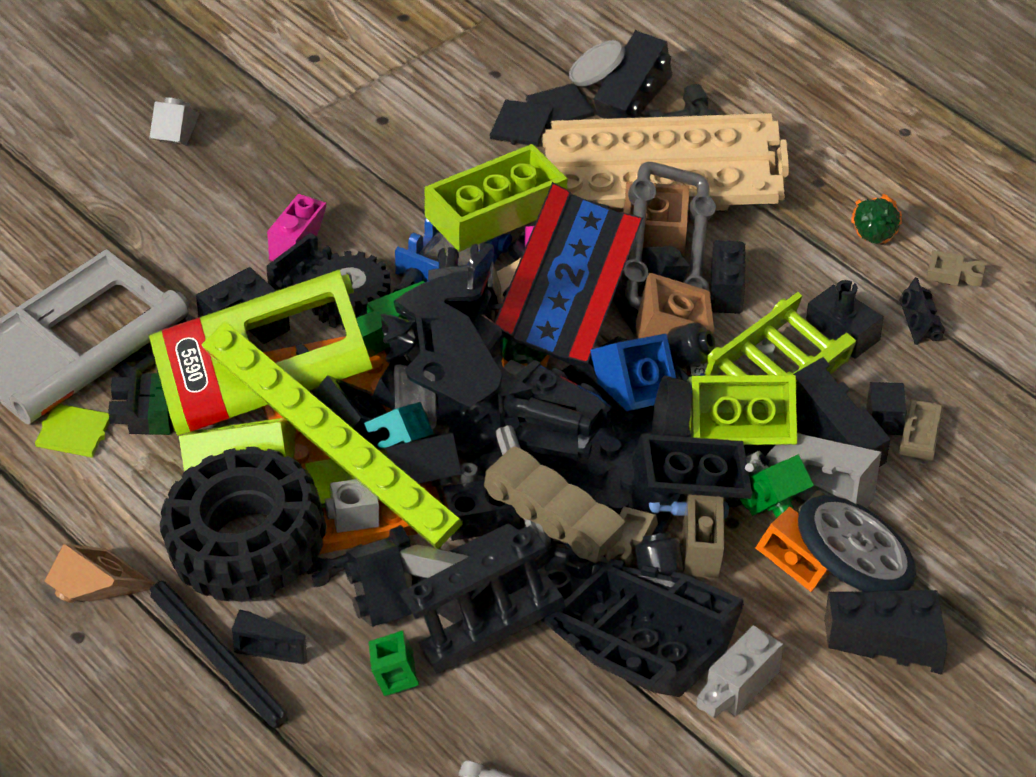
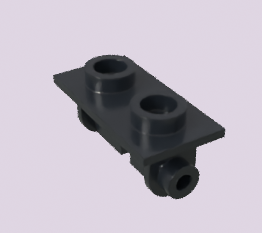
(920, 313)

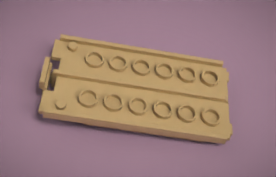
(722, 148)

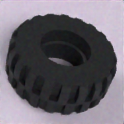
(248, 561)

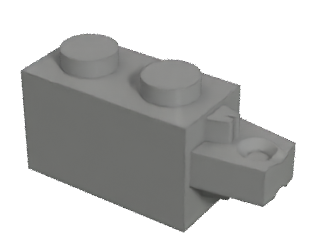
(741, 673)

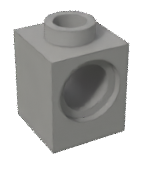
(352, 506)

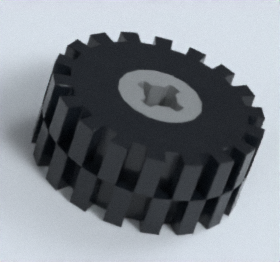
(368, 280)

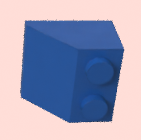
(633, 369)

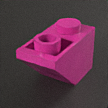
(296, 221)

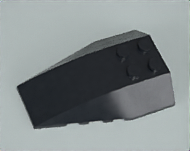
(637, 621)

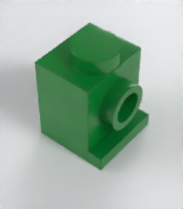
(393, 663)

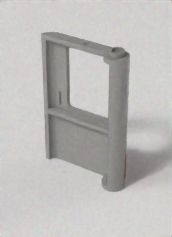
(42, 368)

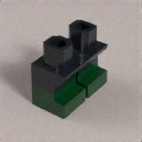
(145, 404)

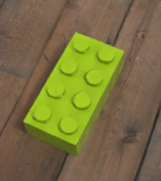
(491, 197)

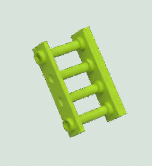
(785, 311)

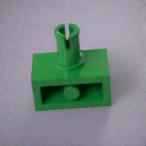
(777, 486)

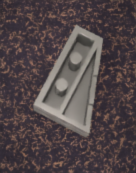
(834, 467)

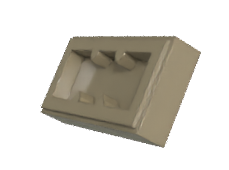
(921, 430)

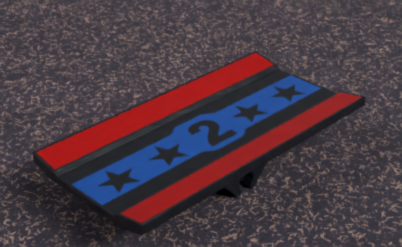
(567, 276)

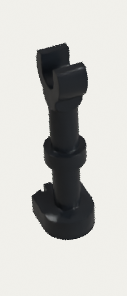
(329, 567)

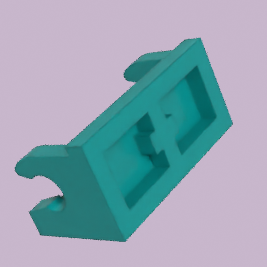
(403, 423)

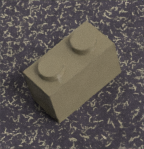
(703, 536)

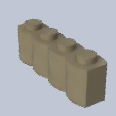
(558, 507)

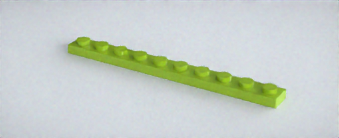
(332, 435)

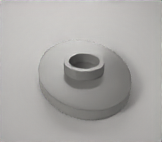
(597, 63)

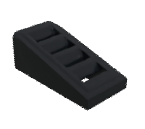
(267, 639)

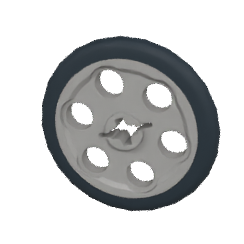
(856, 545)

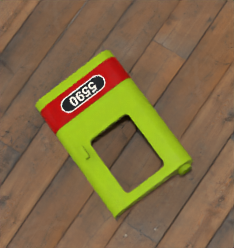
(206, 393)

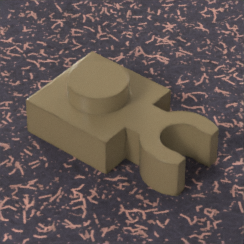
(950, 268)
(636, 525)

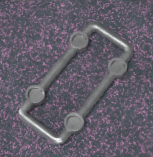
(699, 211)

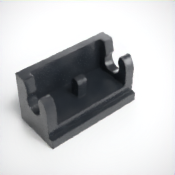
(296, 263)

